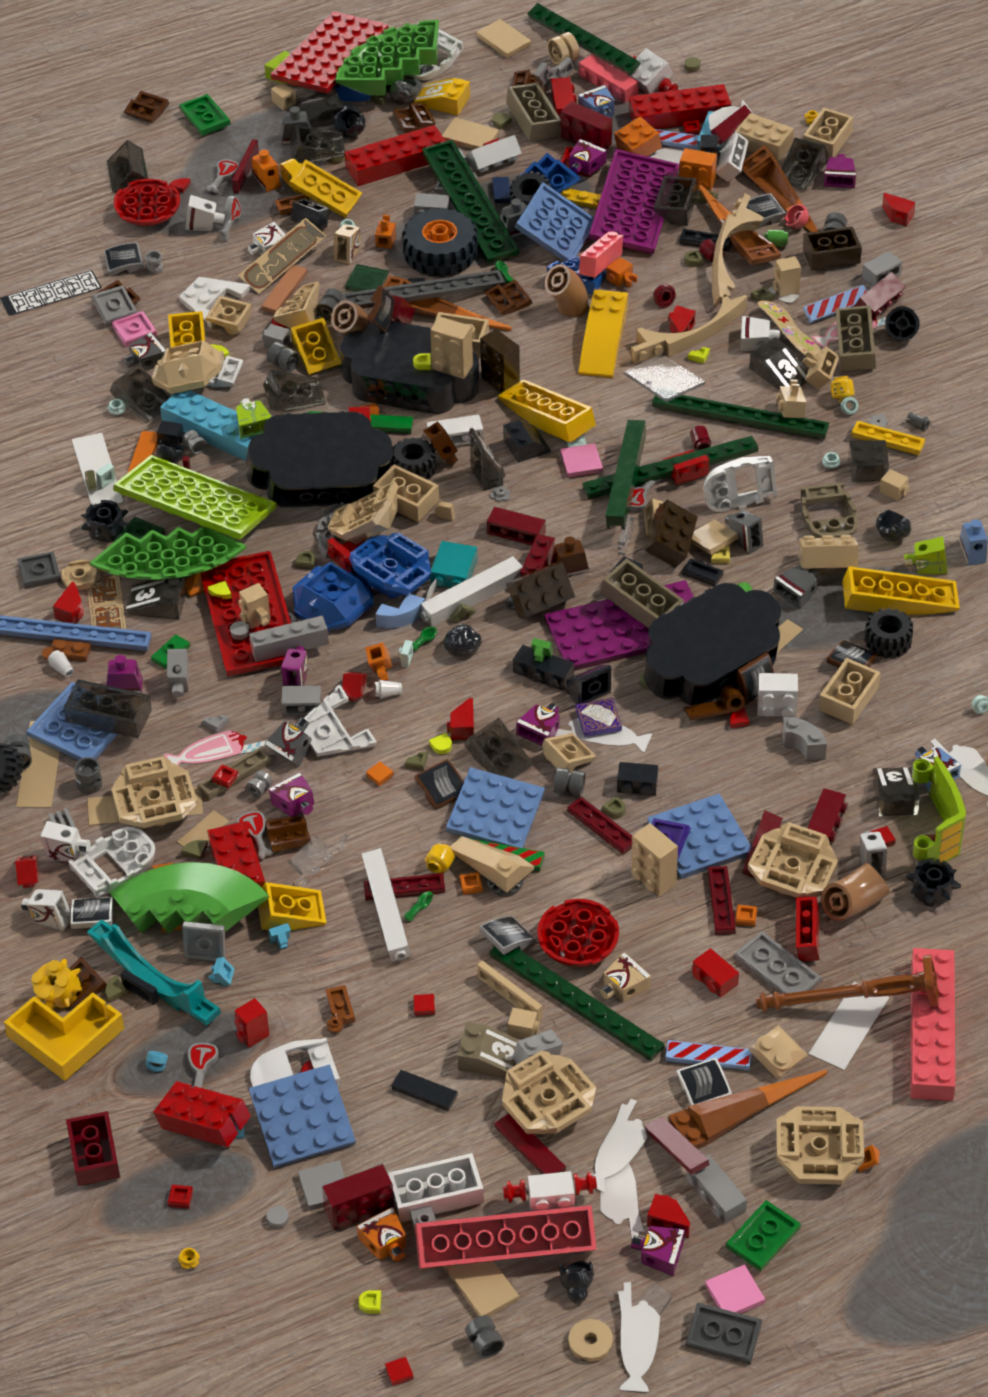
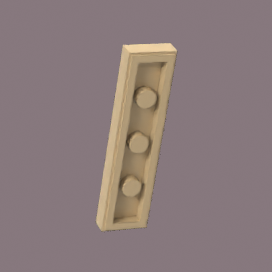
(508, 989)

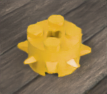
(56, 984)

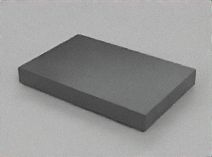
(724, 1333)

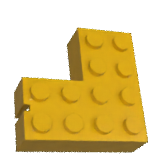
(68, 1041)

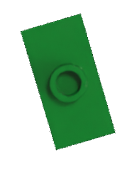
(175, 642)

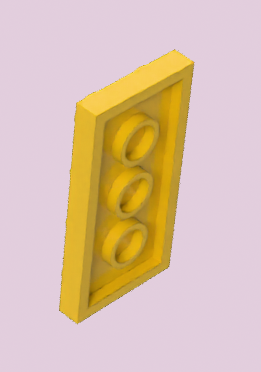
(325, 188)

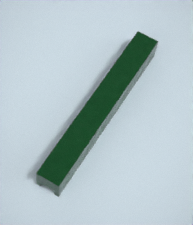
(626, 474)

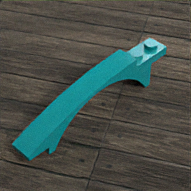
(179, 995)

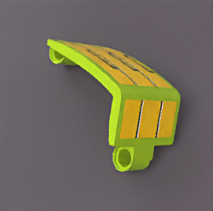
(950, 808)

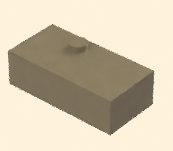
(533, 111)
(855, 338)
(638, 593)

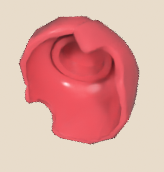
(797, 216)

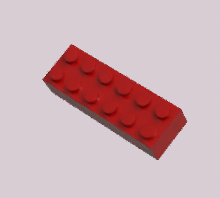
(678, 106)
(391, 155)

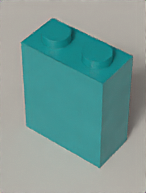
(453, 564)

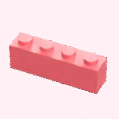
(602, 73)
(601, 254)

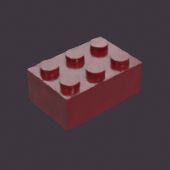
(585, 124)
(92, 1148)
(358, 1197)

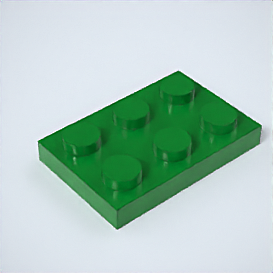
(204, 114)
(763, 1235)

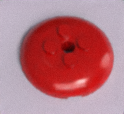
(147, 202)
(582, 918)

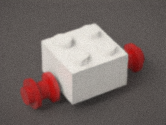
(653, 73)
(550, 1190)

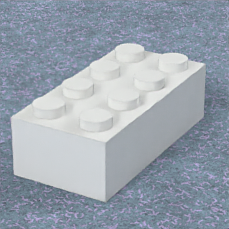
(439, 1184)

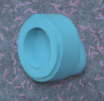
(156, 1057)

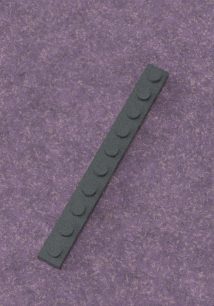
(431, 288)

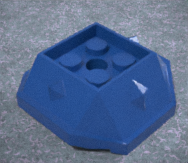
(391, 564)
(331, 594)

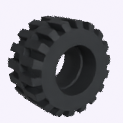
(526, 184)
(415, 456)
(888, 633)
(9, 767)

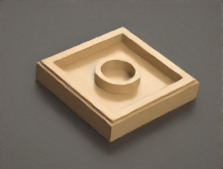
(713, 537)

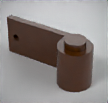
(730, 701)

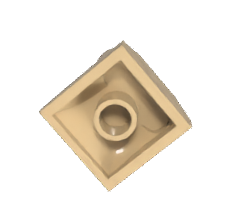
(230, 314)
(567, 751)
(778, 1052)

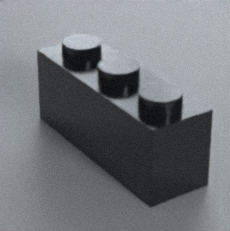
(552, 671)

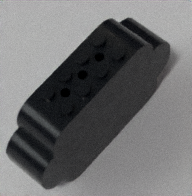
(384, 374)
(318, 458)
(708, 640)

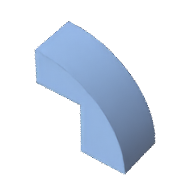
(406, 614)

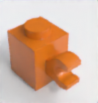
(385, 233)
(620, 272)
(379, 660)

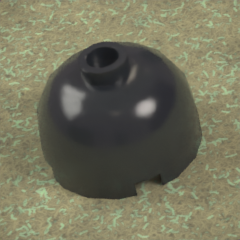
(902, 323)

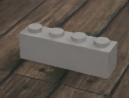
(277, 640)

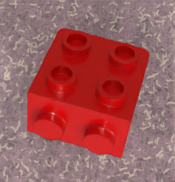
(689, 469)
(341, 553)

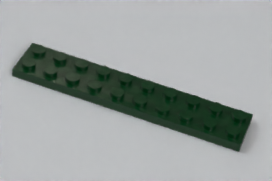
(470, 200)

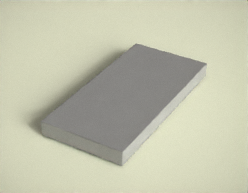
(776, 965)

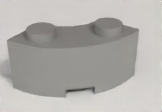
(804, 737)

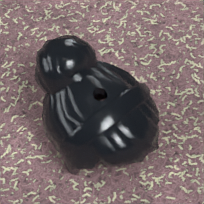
(172, 454)
(577, 1279)

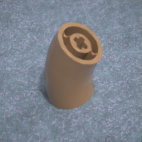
(567, 290)
(349, 318)
(853, 893)

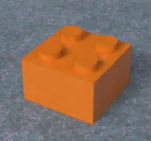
(638, 138)
(700, 166)

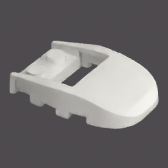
(448, 44)
(721, 487)
(127, 848)
(275, 1064)

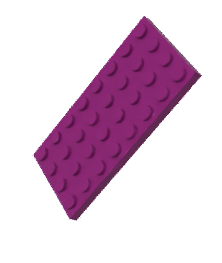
(630, 200)
(601, 631)

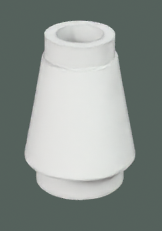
(60, 663)
(386, 689)

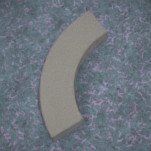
(545, 74)
(323, 533)

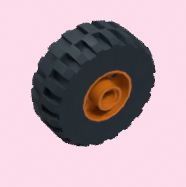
(440, 242)

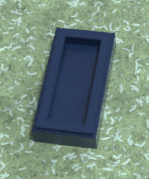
(501, 189)

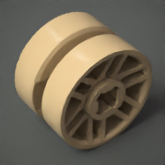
(562, 47)

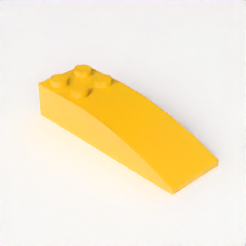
(603, 333)
(549, 410)
(912, 594)

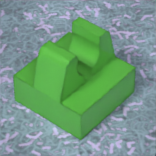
(541, 649)

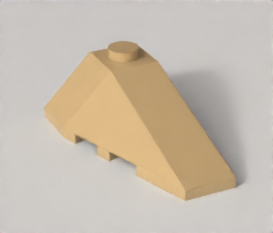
(300, 308)
(493, 863)

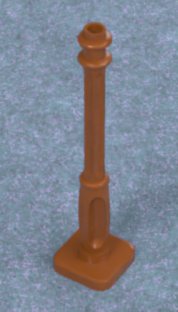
(886, 986)

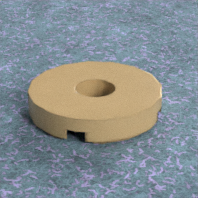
(83, 582)
(594, 1329)

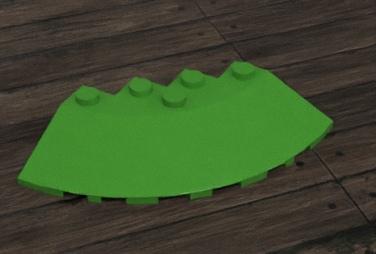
(390, 57)
(167, 556)
(188, 894)

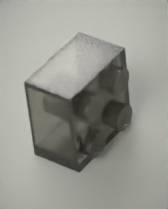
(868, 460)

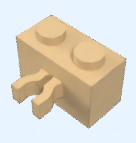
(787, 276)
(821, 366)
(791, 400)
(254, 606)

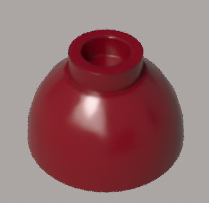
(664, 295)

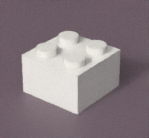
(777, 694)

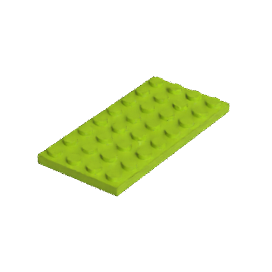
(195, 497)

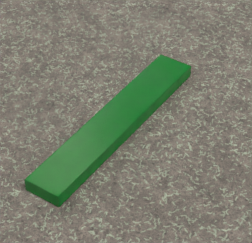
(389, 423)

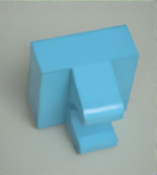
(280, 934)
(222, 972)

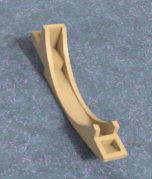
(739, 220)
(655, 343)

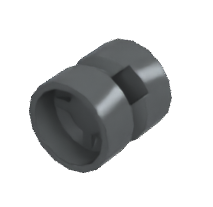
(835, 221)
(327, 303)
(284, 357)
(21, 743)
(88, 775)
(569, 782)
(484, 1337)

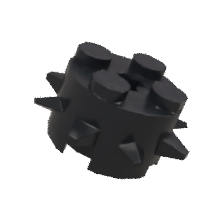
(104, 520)
(933, 881)

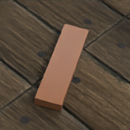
(284, 289)

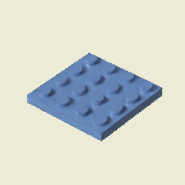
(555, 223)
(66, 737)
(495, 809)
(713, 835)
(302, 1116)

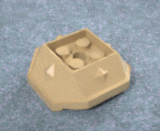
(187, 367)
(366, 516)
(153, 793)
(793, 861)
(542, 1078)
(825, 1127)

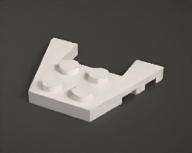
(205, 292)
(328, 732)

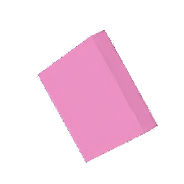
(133, 328)
(581, 460)
(735, 1290)

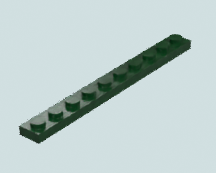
(584, 39)
(744, 415)
(664, 468)
(580, 1002)

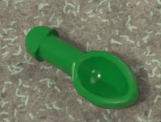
(503, 268)
(426, 636)
(422, 902)

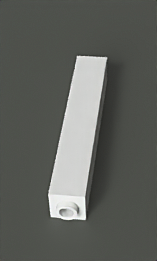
(470, 591)
(386, 905)

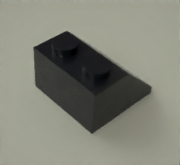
(524, 441)
(590, 684)

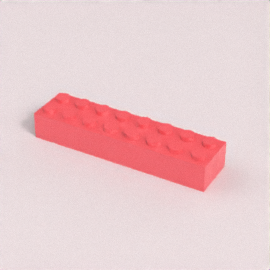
(933, 1030)
(505, 1237)

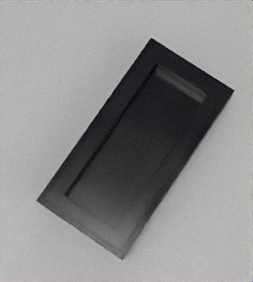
(702, 572)
(139, 987)

